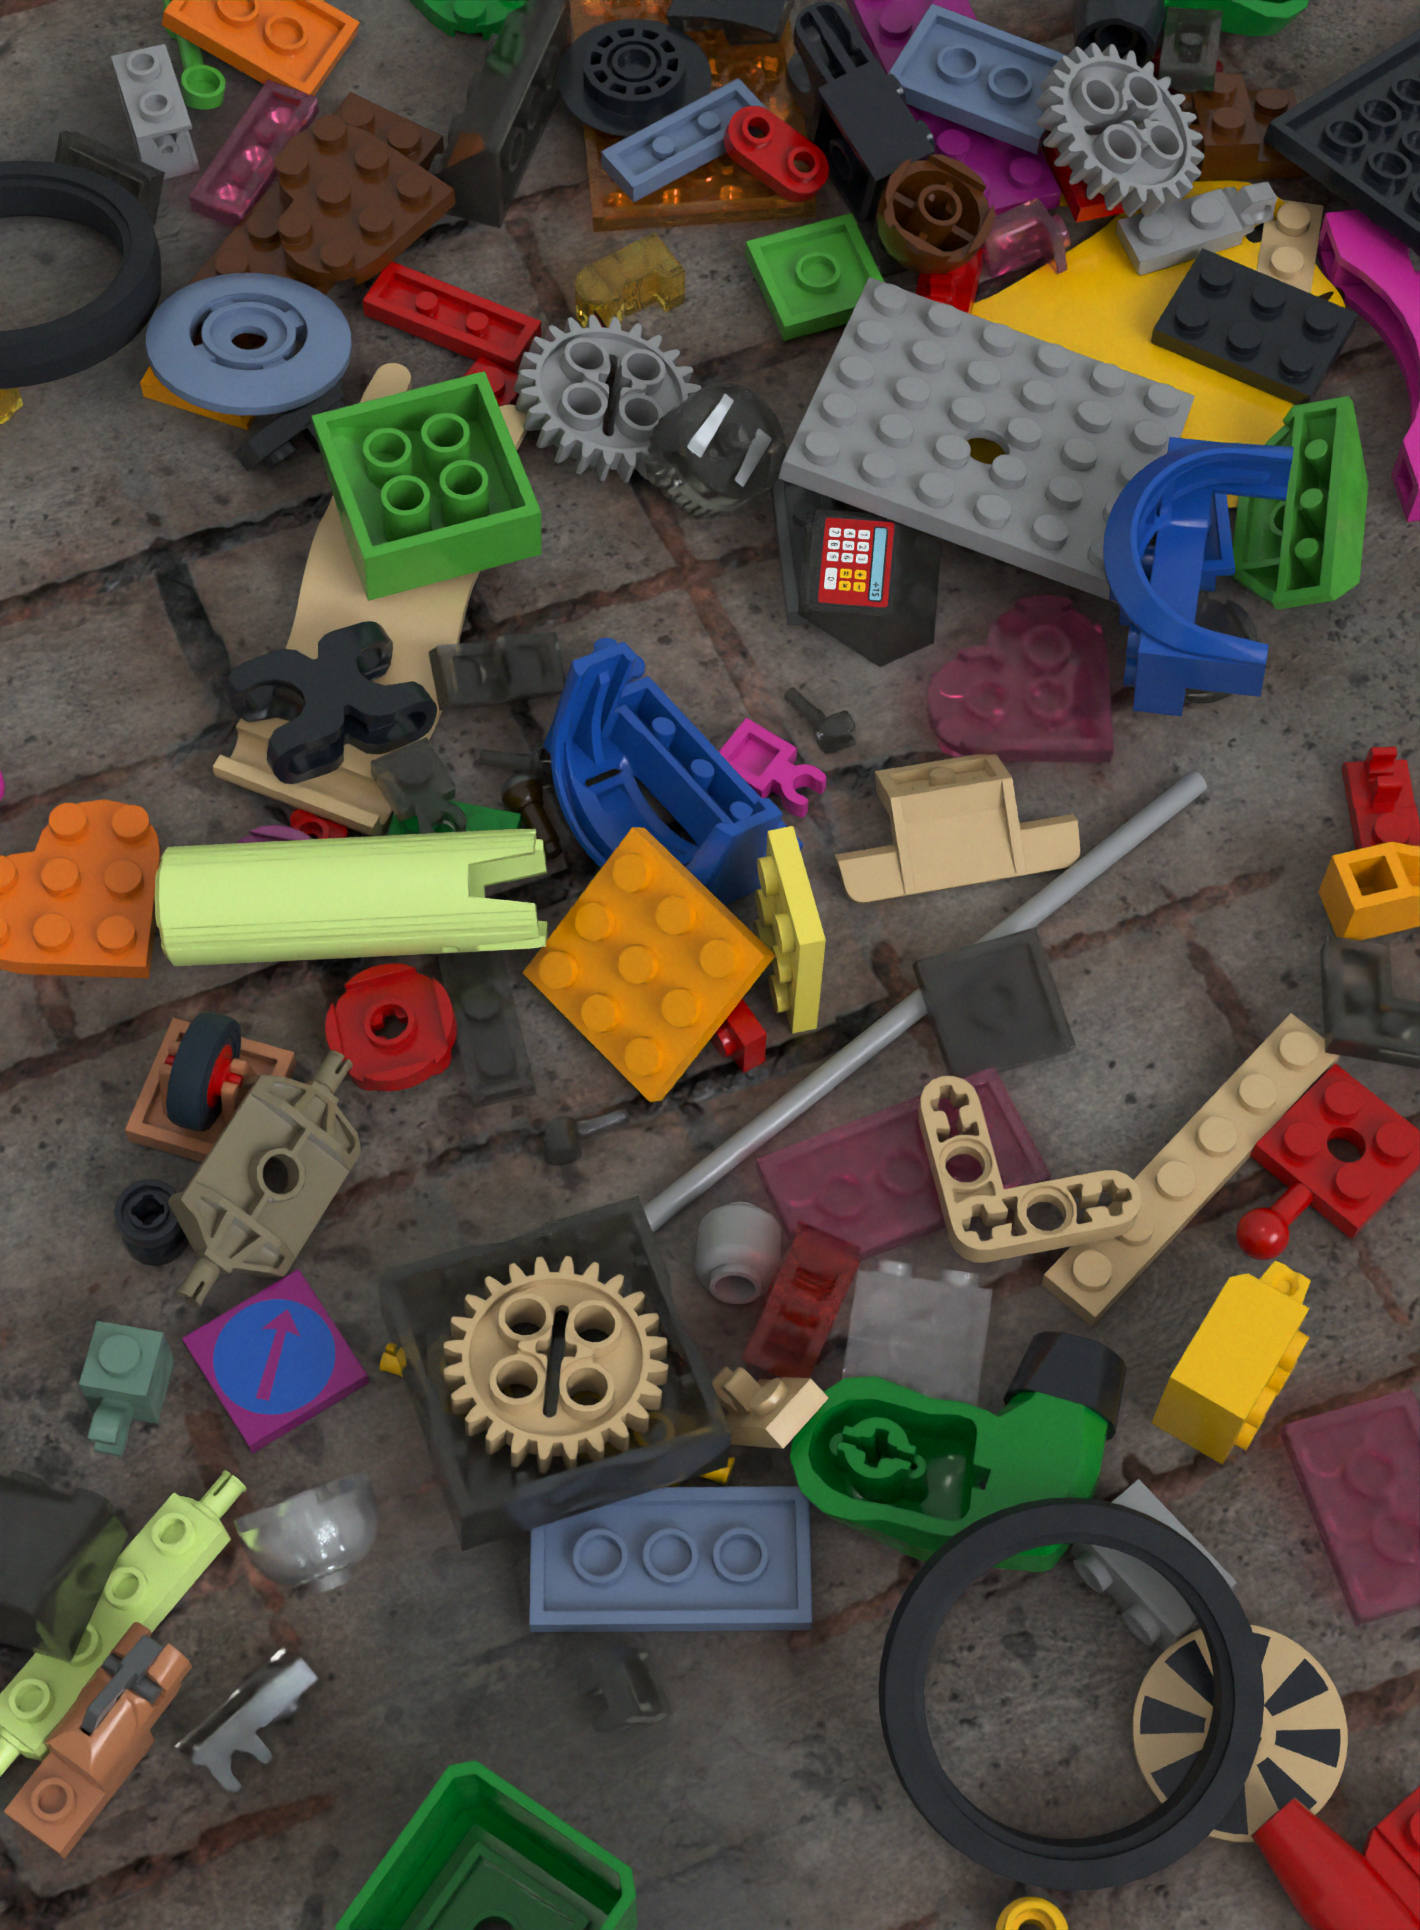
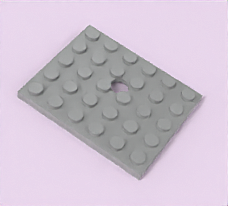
(926, 379)

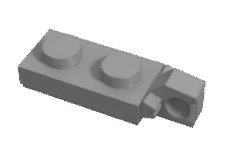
(1203, 221)

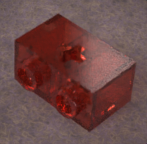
(801, 1302)

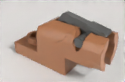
(99, 1740)

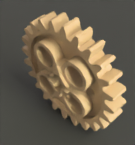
(618, 1369)

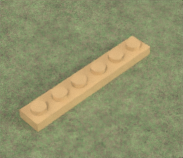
(1193, 1168)

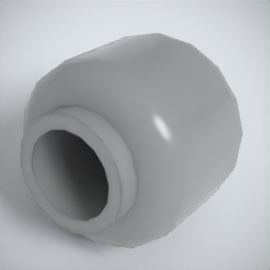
(737, 1252)

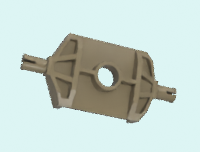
(227, 1206)

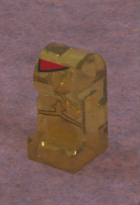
(629, 282)

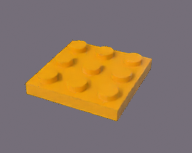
(648, 964)

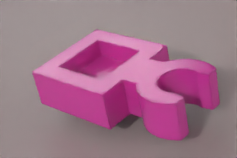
(769, 766)

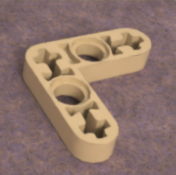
(991, 1201)

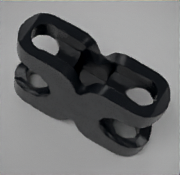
(330, 702)

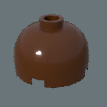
(934, 215)

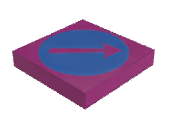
(275, 1361)

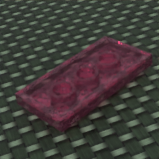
(875, 1177)

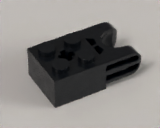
(852, 107)

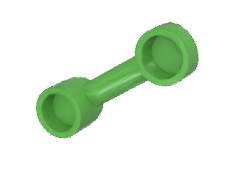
(200, 84)

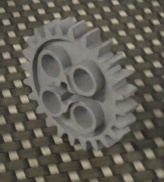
(1119, 130)
(567, 393)

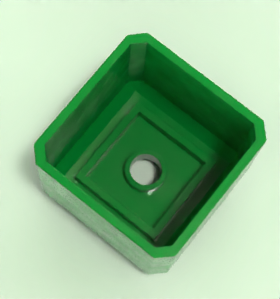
(492, 1856)

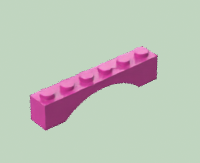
(1385, 292)

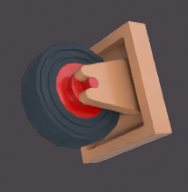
(200, 1084)

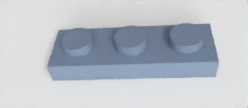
(676, 142)

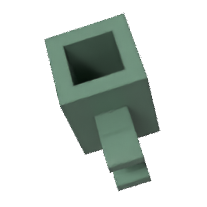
(124, 1382)

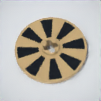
(1299, 1742)

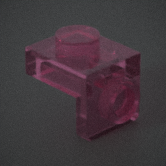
(1025, 236)

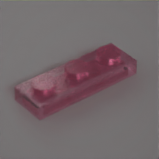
(246, 160)

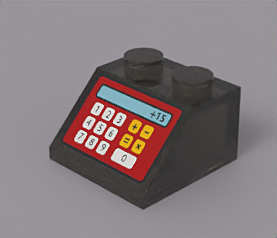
(870, 583)

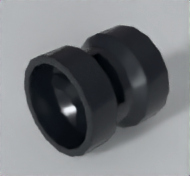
(158, 1236)

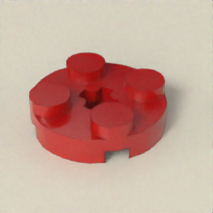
(418, 1050)

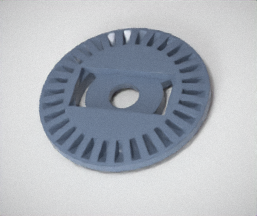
(242, 380)

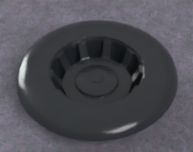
(634, 64)

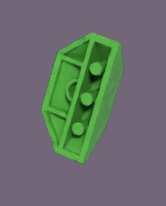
(1314, 540)

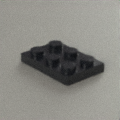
(1254, 328)

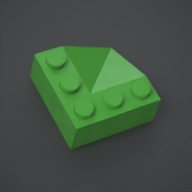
(428, 485)

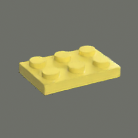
(790, 930)

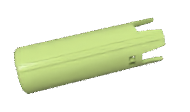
(346, 897)

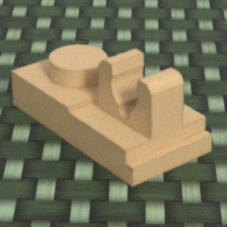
(766, 1410)

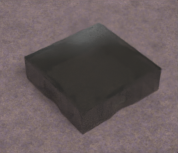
(483, 1490)

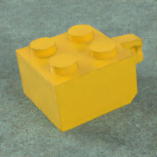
(1236, 1362)

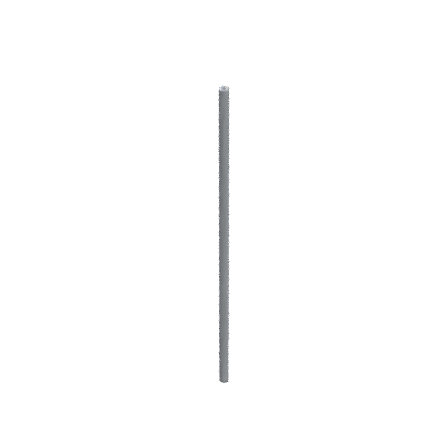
(913, 1008)

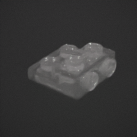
(919, 1330)

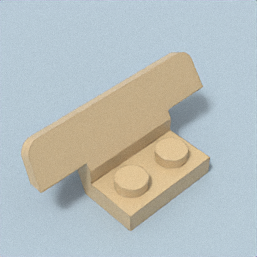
(953, 830)

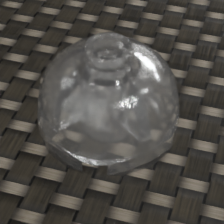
(313, 1534)

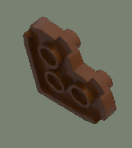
(351, 202)

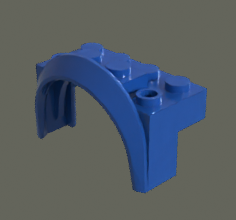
(1174, 499)
(646, 736)

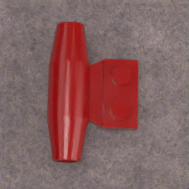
(1336, 1883)

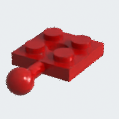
(1339, 1190)

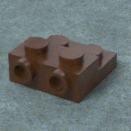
(1234, 130)

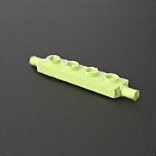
(141, 1589)

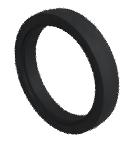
(116, 316)
(1219, 1769)

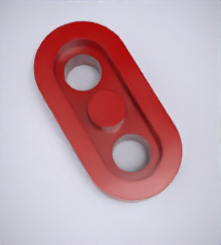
(773, 156)

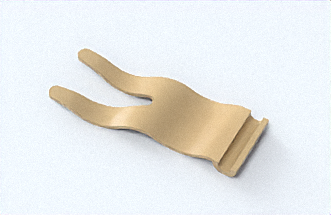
(335, 599)

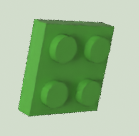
(812, 274)

